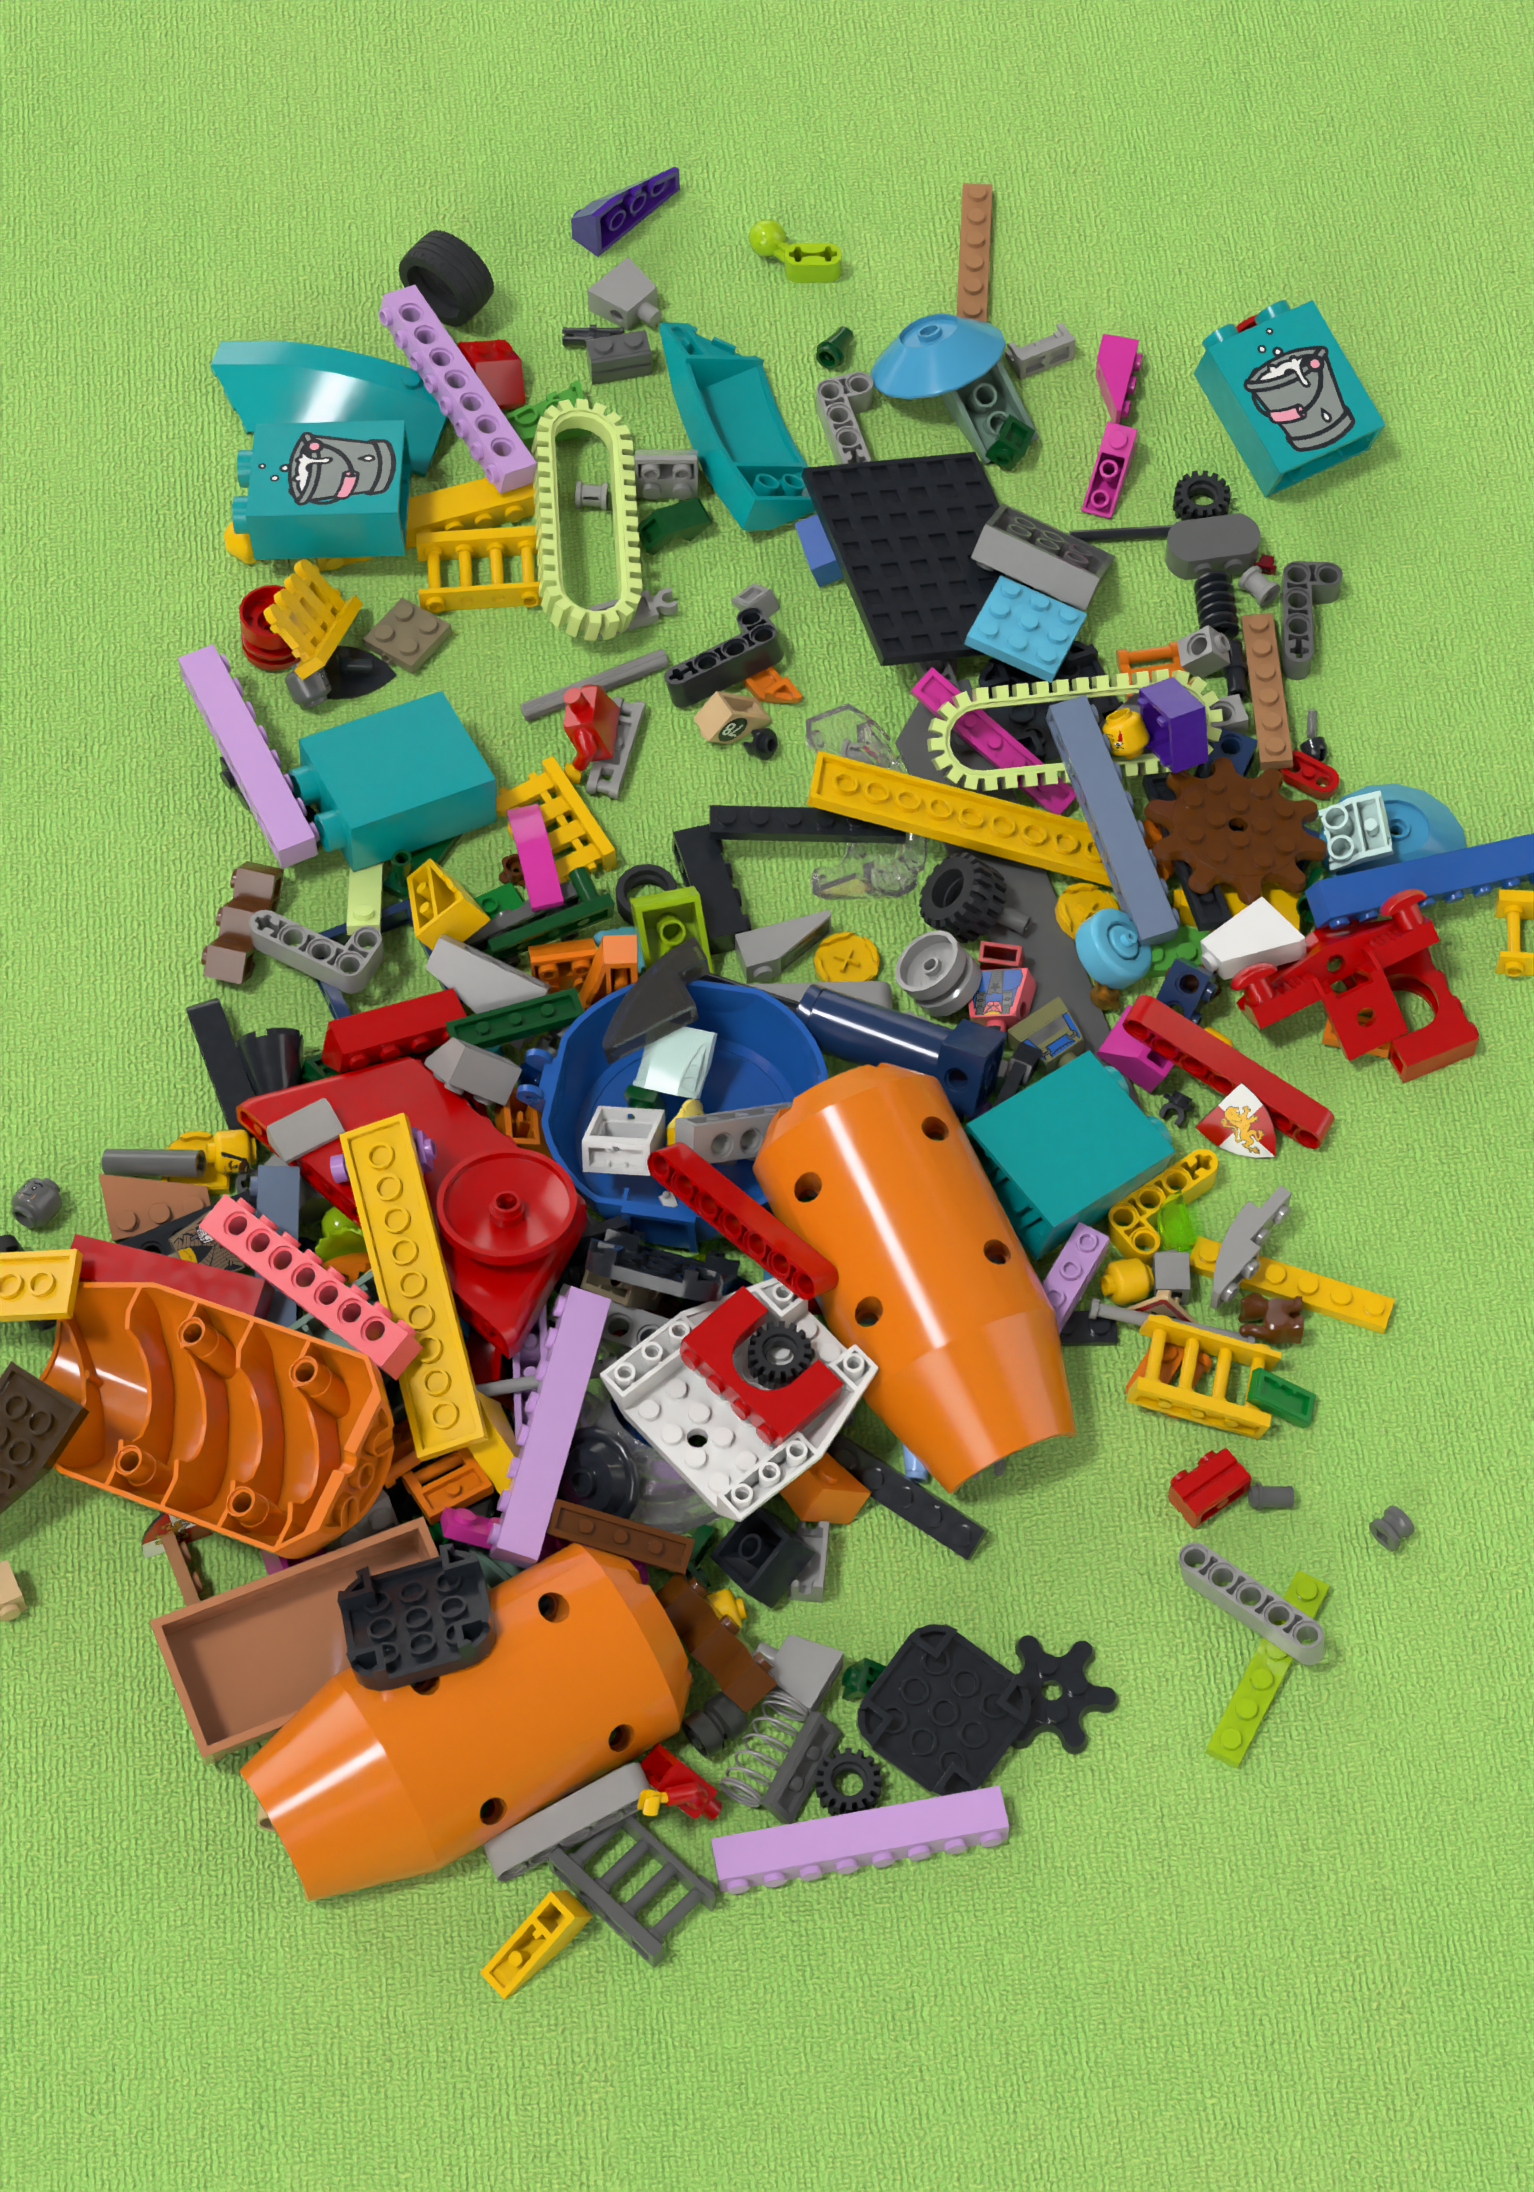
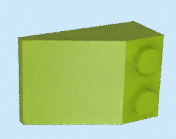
(667, 921)

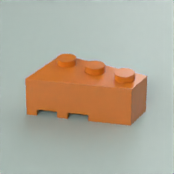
(611, 969)
(826, 1493)

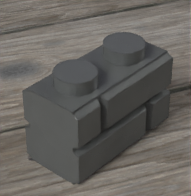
(618, 357)

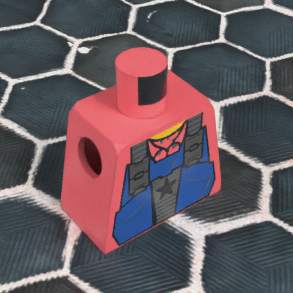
(1002, 998)

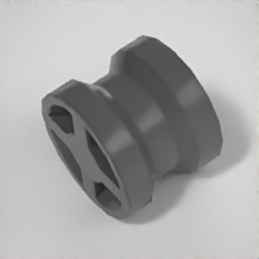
(1391, 1527)

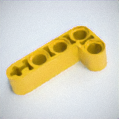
(1193, 1174)

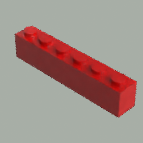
(119, 1263)

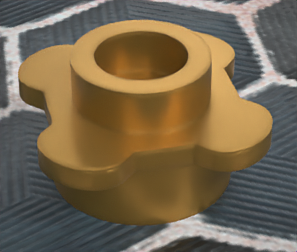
(1105, 997)

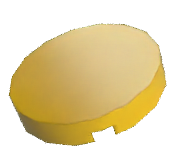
(1078, 904)
(846, 959)

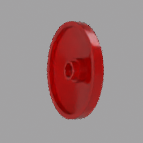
(506, 1206)

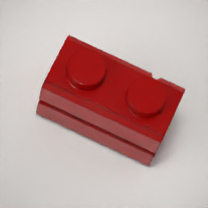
(1208, 1487)

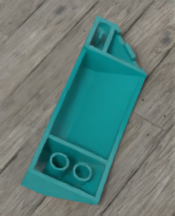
(327, 384)
(736, 429)

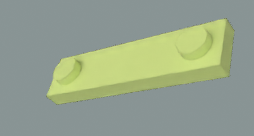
(365, 898)

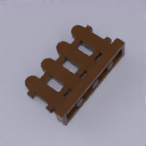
(620, 1536)

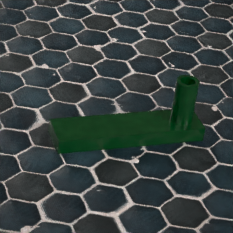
(407, 862)
(590, 912)
(518, 1020)

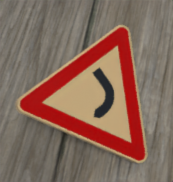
(1164, 1305)

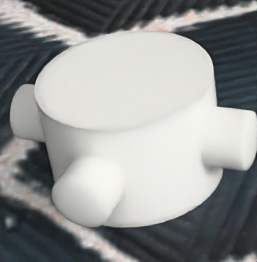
(668, 1199)

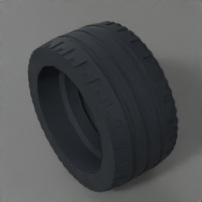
(448, 277)

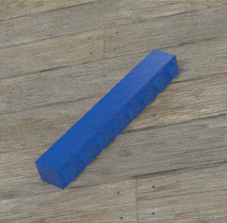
(1440, 876)

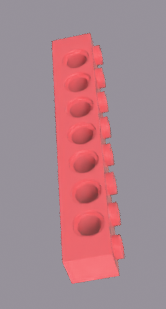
(292, 1272)

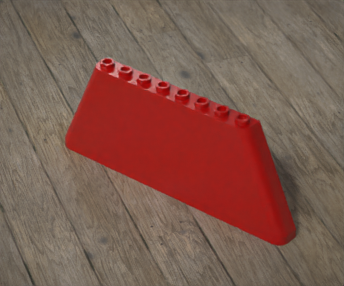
(491, 1298)

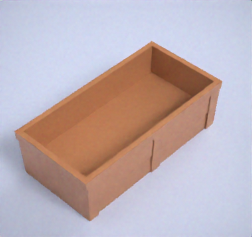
(273, 1643)

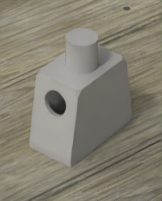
(625, 297)
(803, 1669)

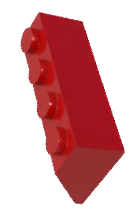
(390, 1031)

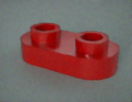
(1310, 774)

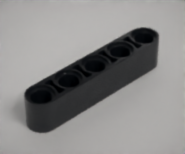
(221, 1059)

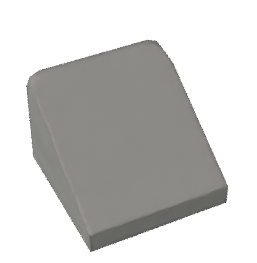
(756, 597)

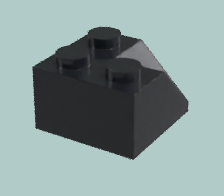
(762, 1556)

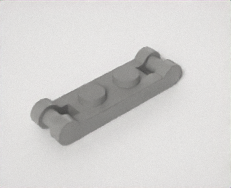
(624, 743)

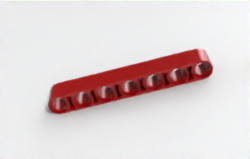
(1226, 1068)
(743, 1221)

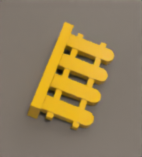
(310, 617)
(555, 810)

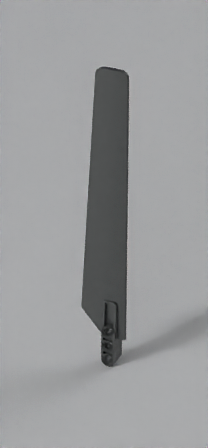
(1047, 948)

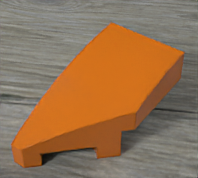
(770, 687)
(350, 1265)

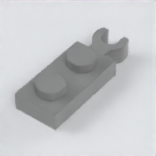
(647, 609)

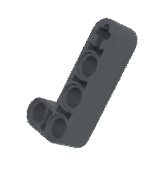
(1300, 587)

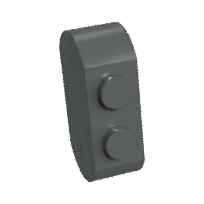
(1212, 544)

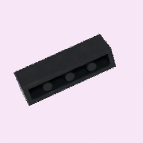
(704, 868)

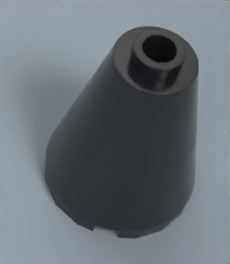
(272, 1059)

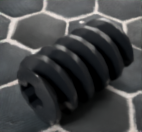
(1217, 603)

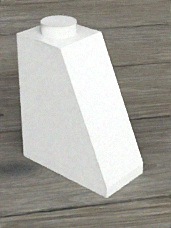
(1250, 938)

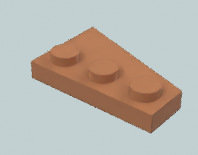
(144, 1204)

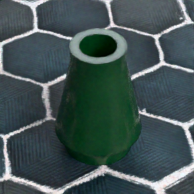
(833, 349)

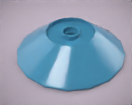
(937, 356)
(1419, 818)

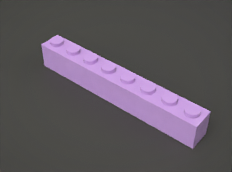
(248, 756)
(549, 1429)
(859, 1840)

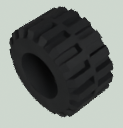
(963, 897)

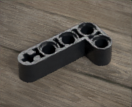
(727, 662)

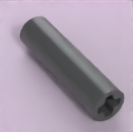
(154, 1162)

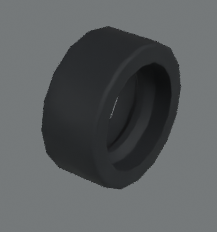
(638, 876)

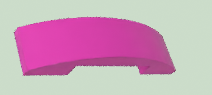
(535, 857)

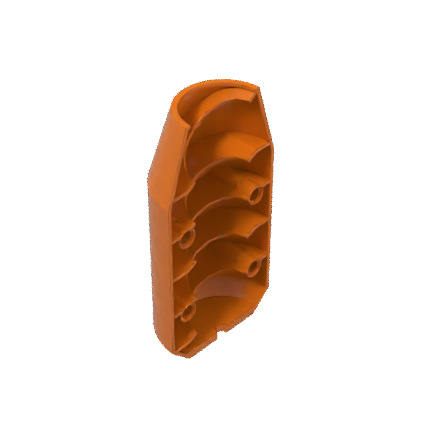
(912, 1230)
(221, 1416)
(397, 1777)

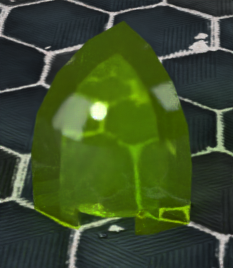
(1175, 1224)

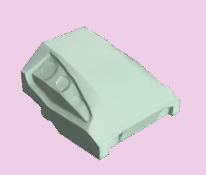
(1356, 831)
(677, 1063)

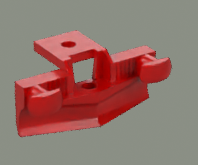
(1365, 949)

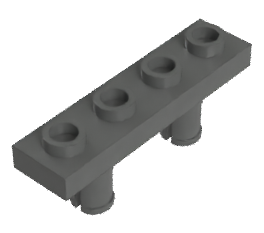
(511, 920)

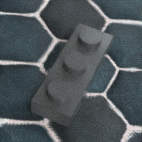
(800, 1767)

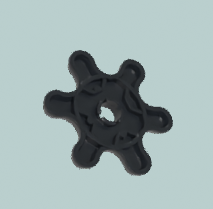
(1077, 1698)

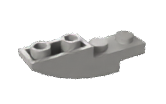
(1243, 1243)

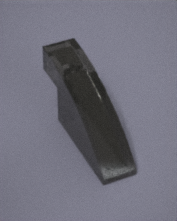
(656, 1002)

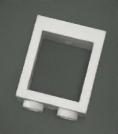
(633, 1137)

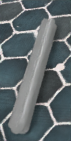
(607, 679)

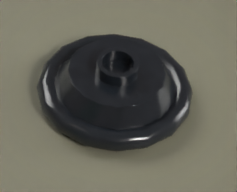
(601, 1473)

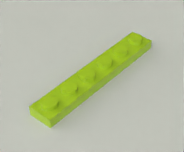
(1262, 1679)

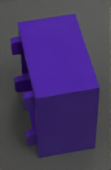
(1174, 724)

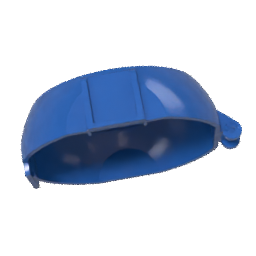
(757, 1060)

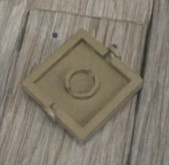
(407, 636)

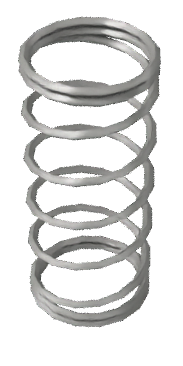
(755, 1801)

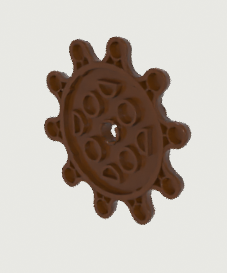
(1247, 859)

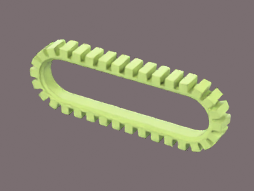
(624, 520)
(1041, 694)

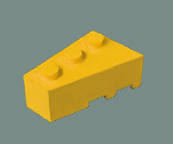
(442, 906)

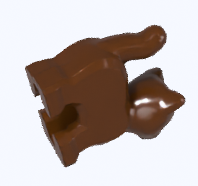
(1279, 1316)

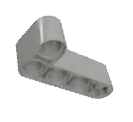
(836, 404)
(275, 933)

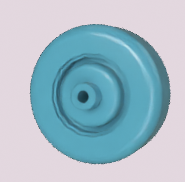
(1111, 950)

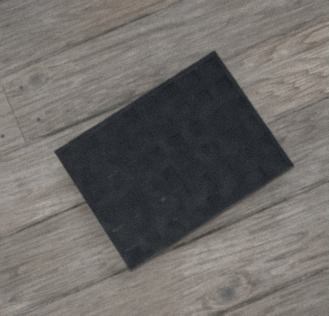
(906, 549)

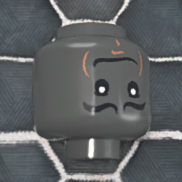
(310, 690)
(36, 1202)

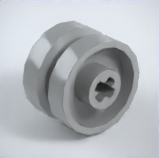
(938, 973)

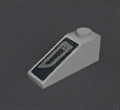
(774, 948)

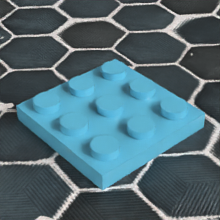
(1025, 629)

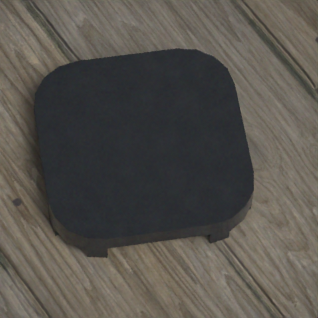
(1028, 721)
(629, 1261)
(417, 1620)
(943, 1711)

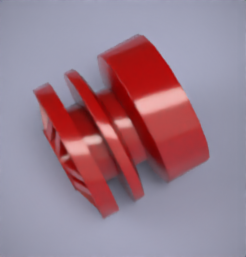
(258, 641)

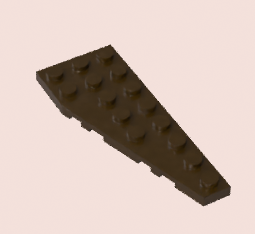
(33, 1431)

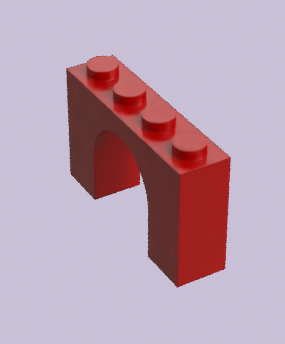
(1441, 1041)
(772, 1412)

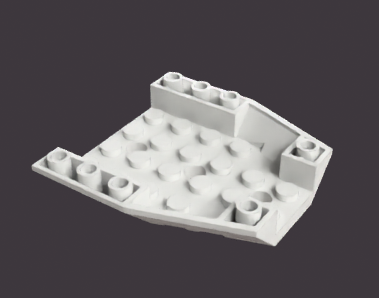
(672, 1403)

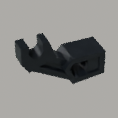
(1019, 1071)

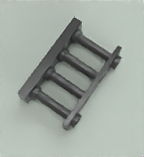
(623, 1916)

